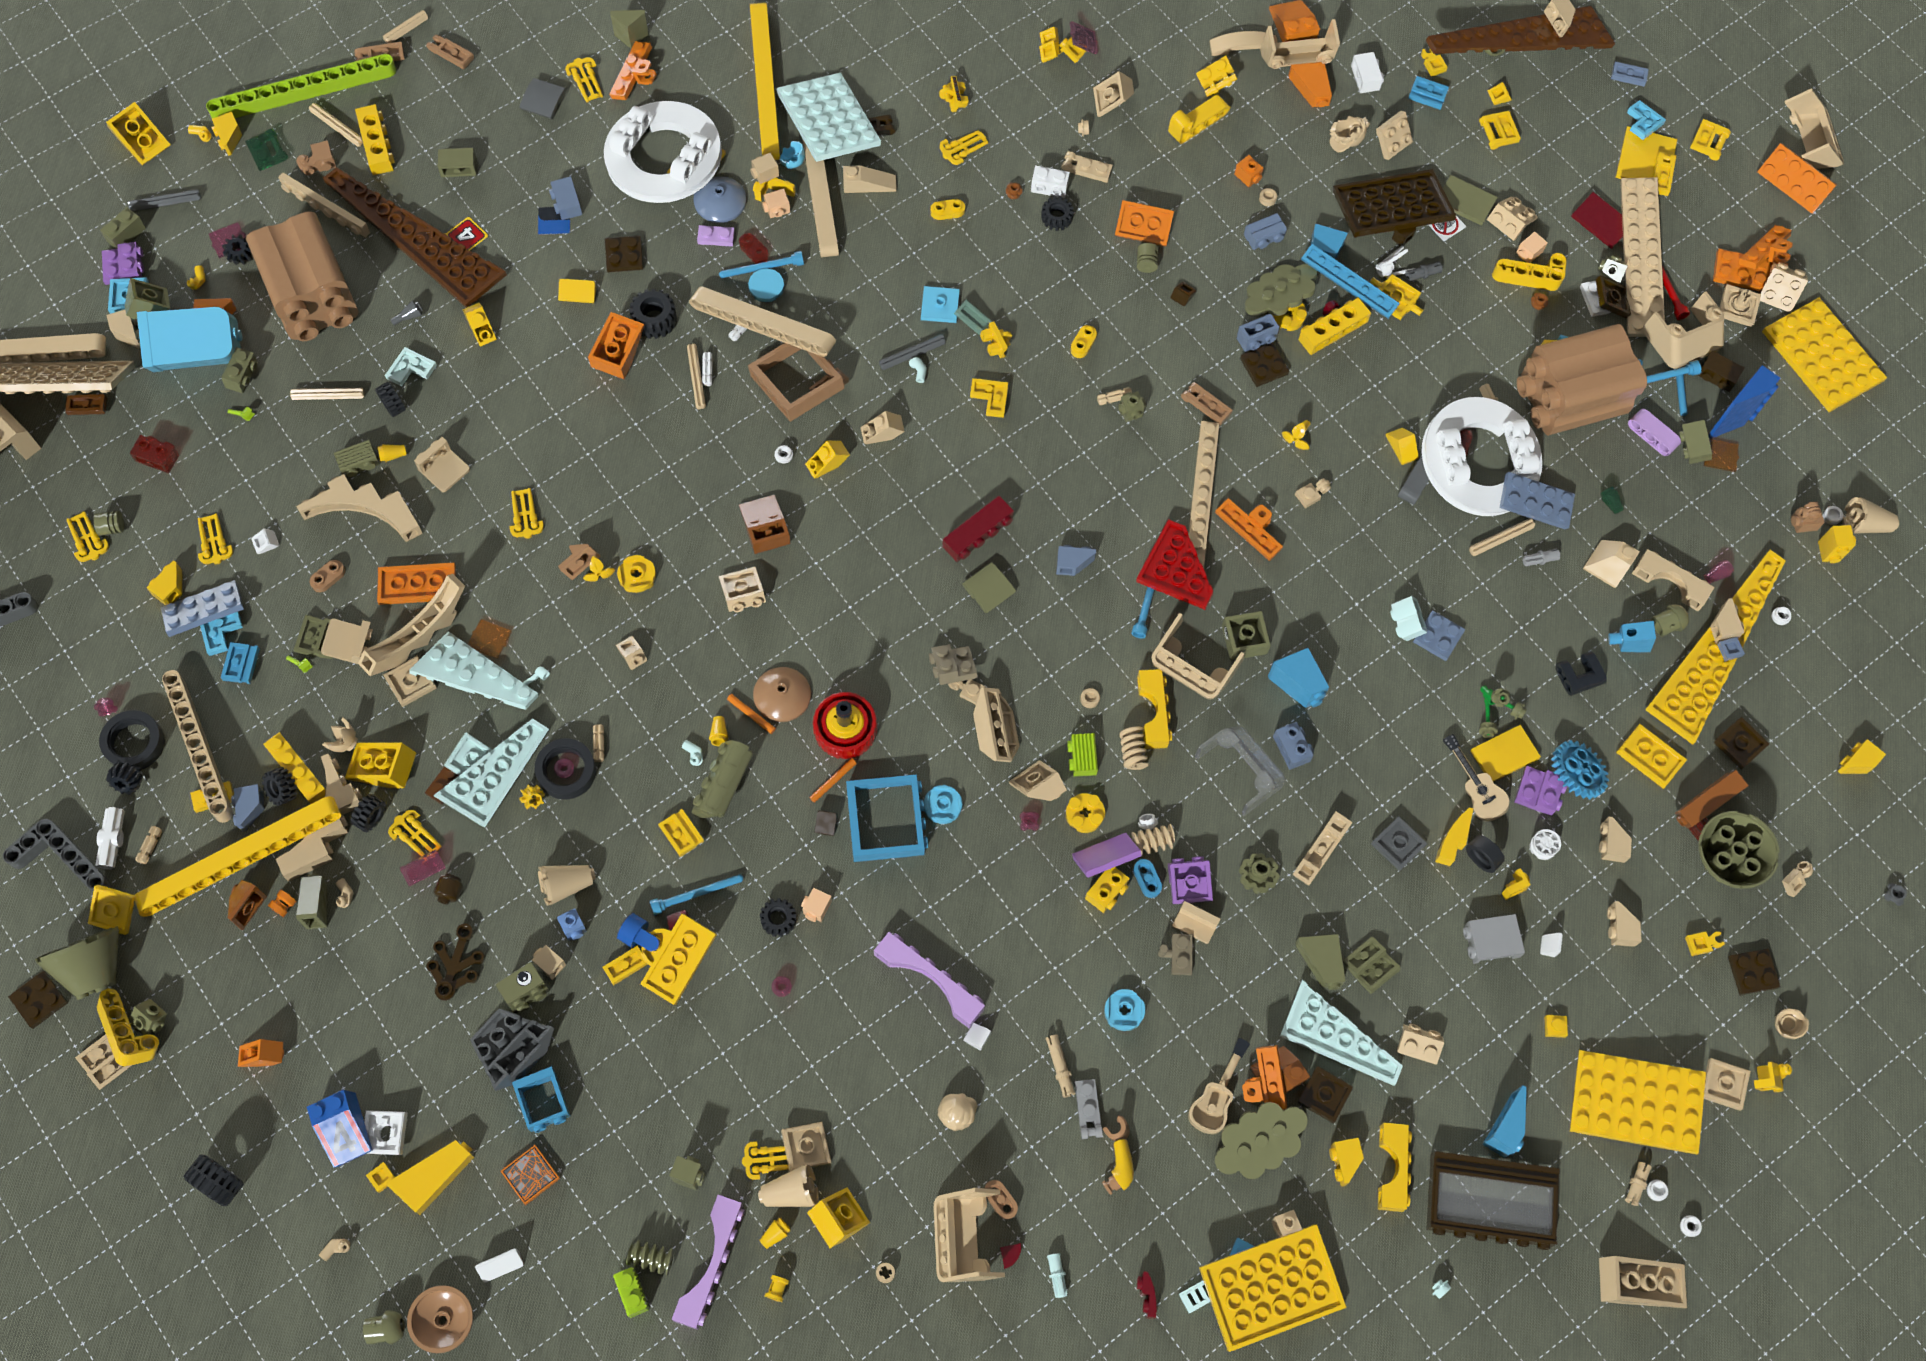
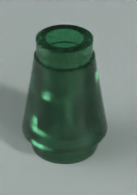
(1612, 500)

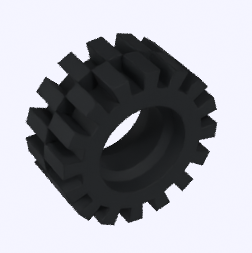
(1057, 222)
(390, 399)
(279, 786)
(368, 813)
(783, 928)

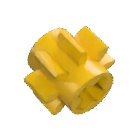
(530, 792)

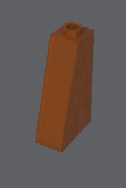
(1711, 799)

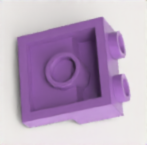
(122, 262)
(1540, 791)
(1190, 880)

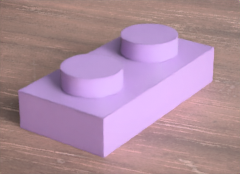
(715, 235)

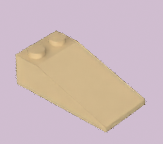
(1642, 1282)

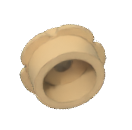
(1083, 127)

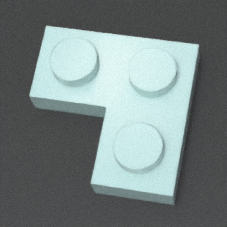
(408, 363)

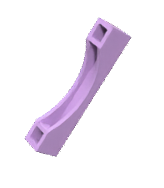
(897, 954)
(693, 1304)

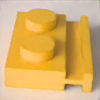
(681, 833)

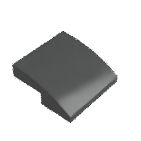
(542, 98)

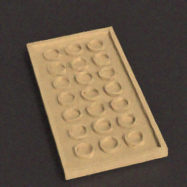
(63, 376)

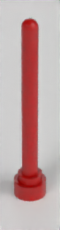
(1680, 310)

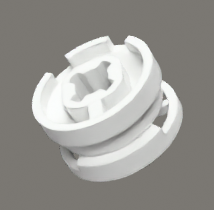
(1545, 844)

